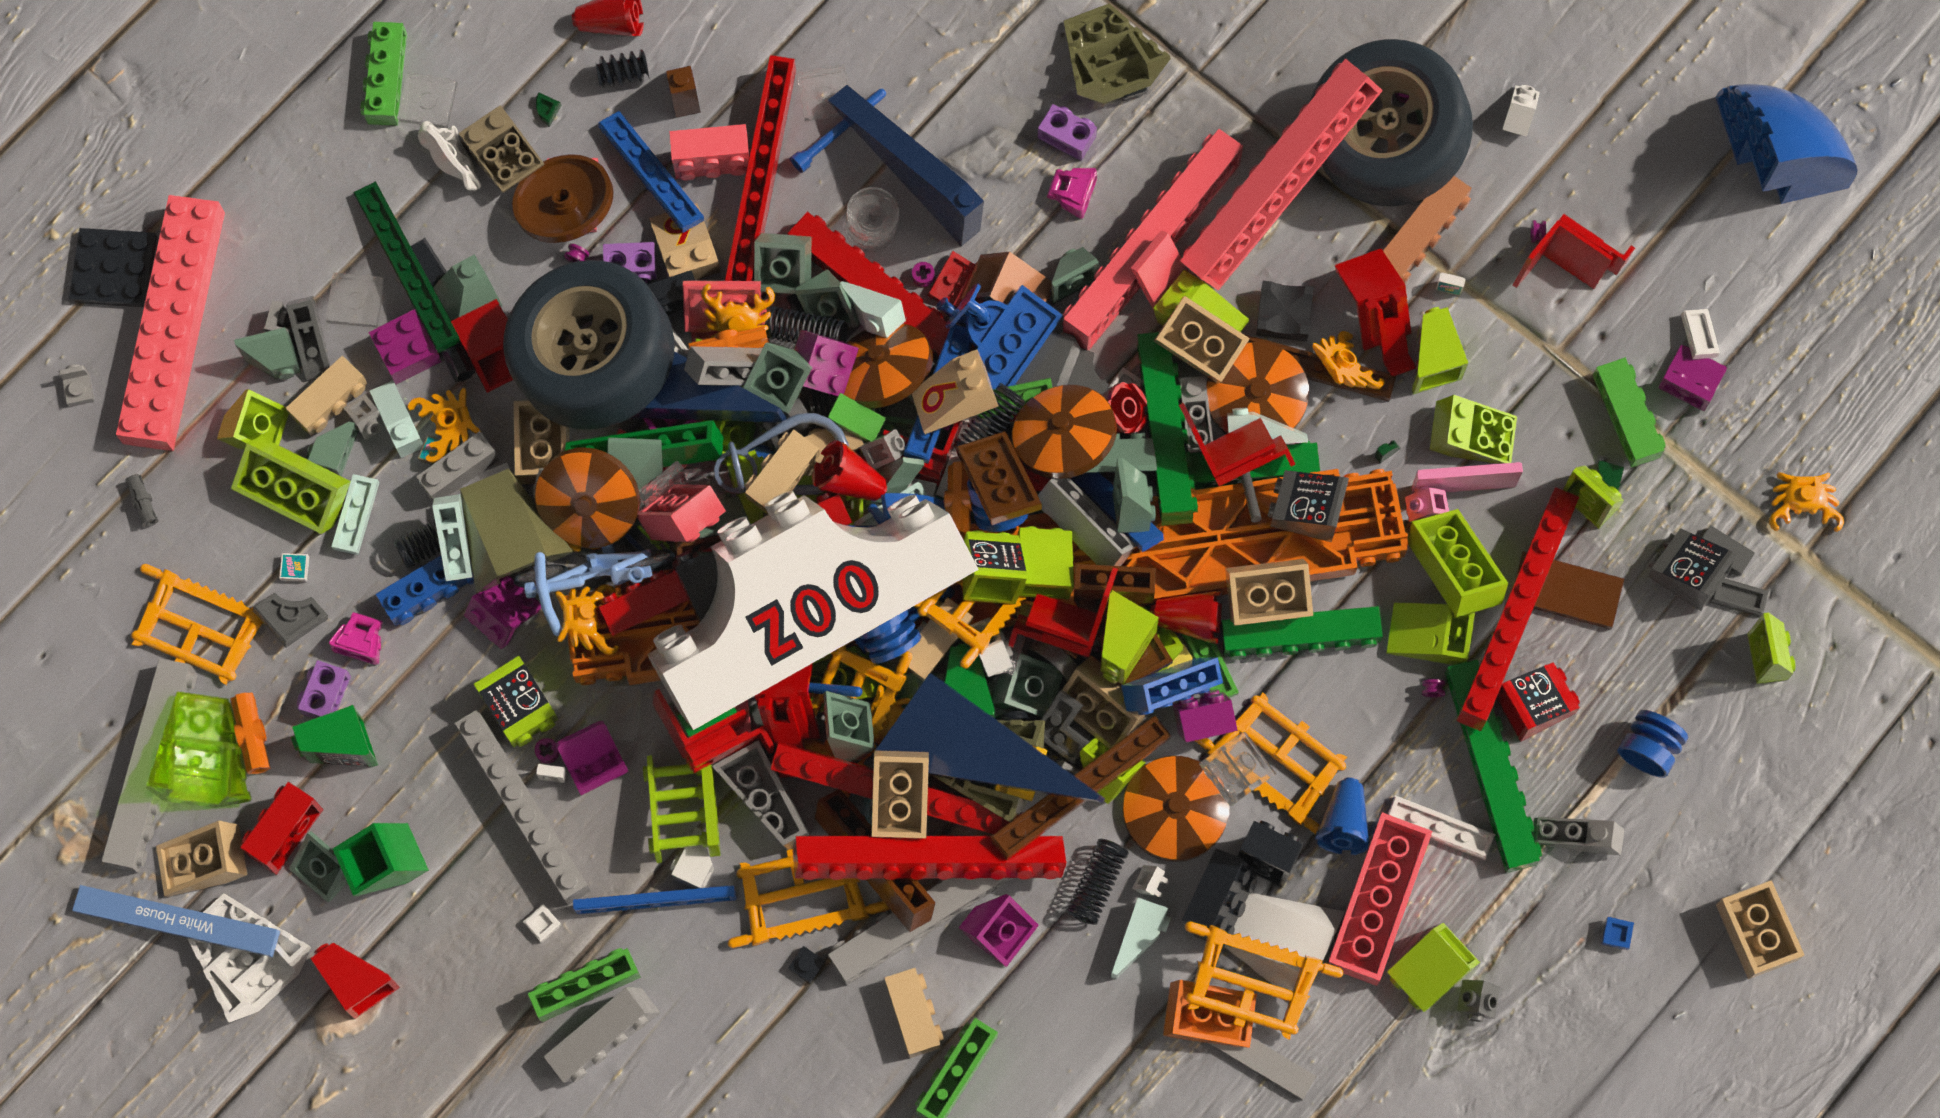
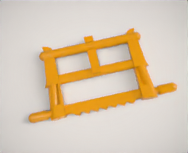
(156, 610)
(953, 623)
(864, 667)
(1317, 785)
(753, 900)
(1297, 998)

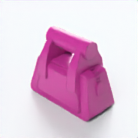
(1078, 189)
(357, 642)

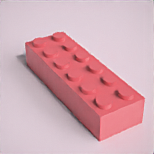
(1379, 898)

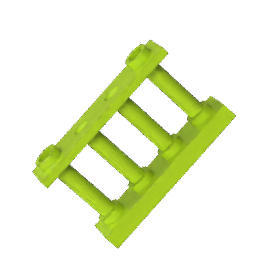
(706, 814)

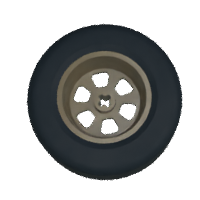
(1440, 141)
(558, 307)

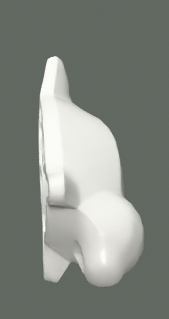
(448, 153)

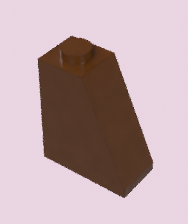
(683, 91)

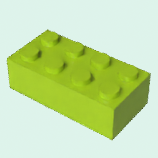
(290, 485)
(1457, 562)

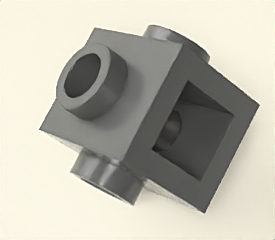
(1478, 1000)

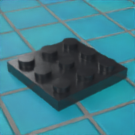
(112, 267)

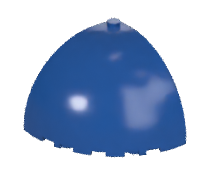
(1786, 140)

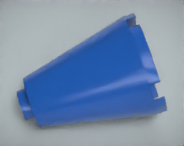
(1345, 820)

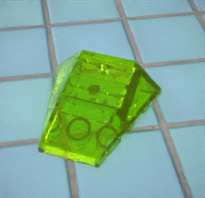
(199, 755)

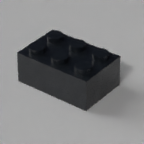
(1270, 852)
(1221, 893)

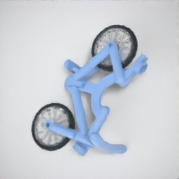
(556, 577)

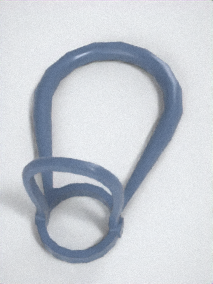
(786, 424)

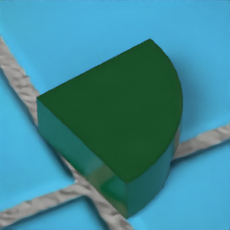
(547, 108)
(1386, 450)
(1610, 473)

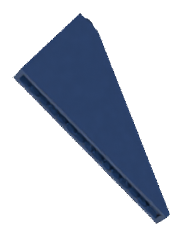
(929, 179)
(687, 400)
(975, 746)

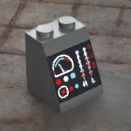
(1308, 504)
(1691, 567)

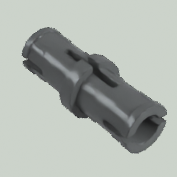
(141, 500)

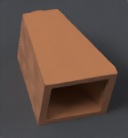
(1002, 275)

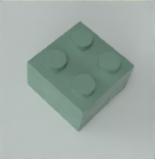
(782, 261)

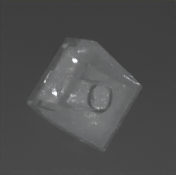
(1237, 768)

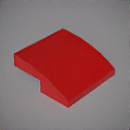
(952, 279)

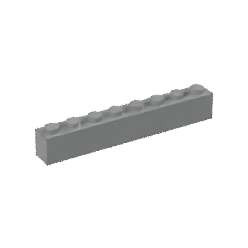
(137, 805)
(522, 807)
(889, 935)

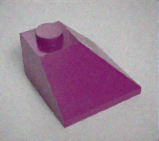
(999, 928)

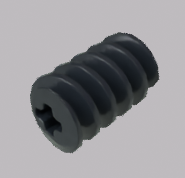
(622, 68)

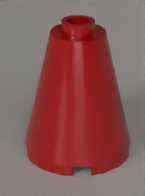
(609, 17)
(1128, 407)
(847, 474)
(1191, 615)

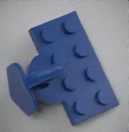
(1004, 333)

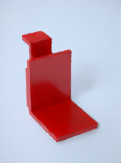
(1576, 252)
(1380, 307)
(1240, 449)
(935, 469)
(1062, 623)
(789, 710)
(713, 742)

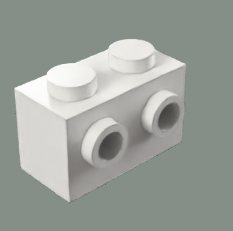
(997, 654)

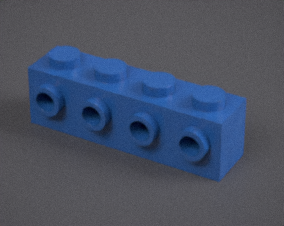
(419, 591)
(1172, 685)

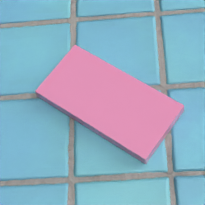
(1469, 477)

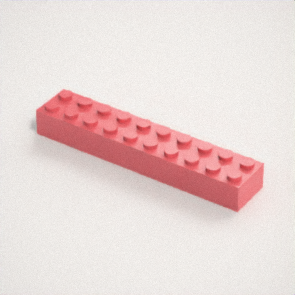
(1281, 174)
(1173, 214)
(170, 323)

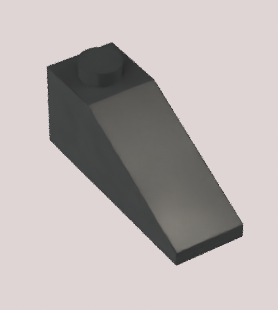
(308, 336)

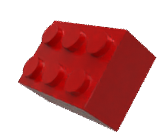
(281, 827)

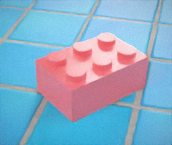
(710, 152)
(681, 513)

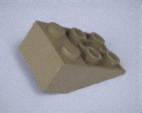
(500, 149)

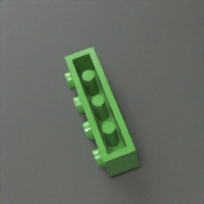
(385, 73)
(1628, 412)
(584, 985)
(957, 1072)

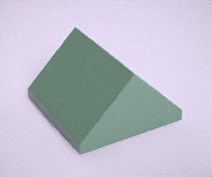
(826, 297)
(778, 376)
(318, 867)

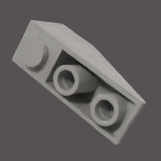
(1196, 402)
(1580, 835)

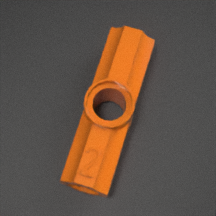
(731, 338)
(957, 498)
(250, 733)

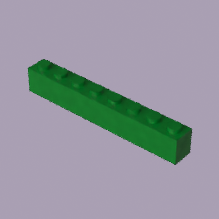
(1165, 428)
(1496, 778)

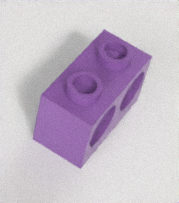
(1063, 137)
(630, 255)
(330, 693)

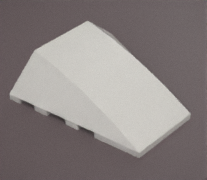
(1289, 926)
(247, 979)

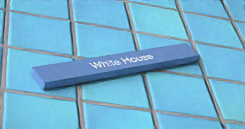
(176, 921)

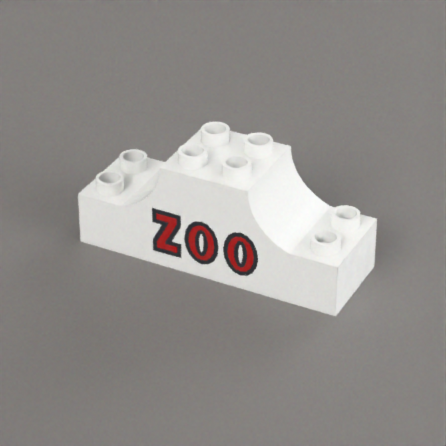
(800, 591)

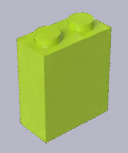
(1047, 562)

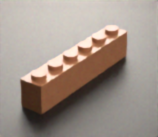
(1425, 225)

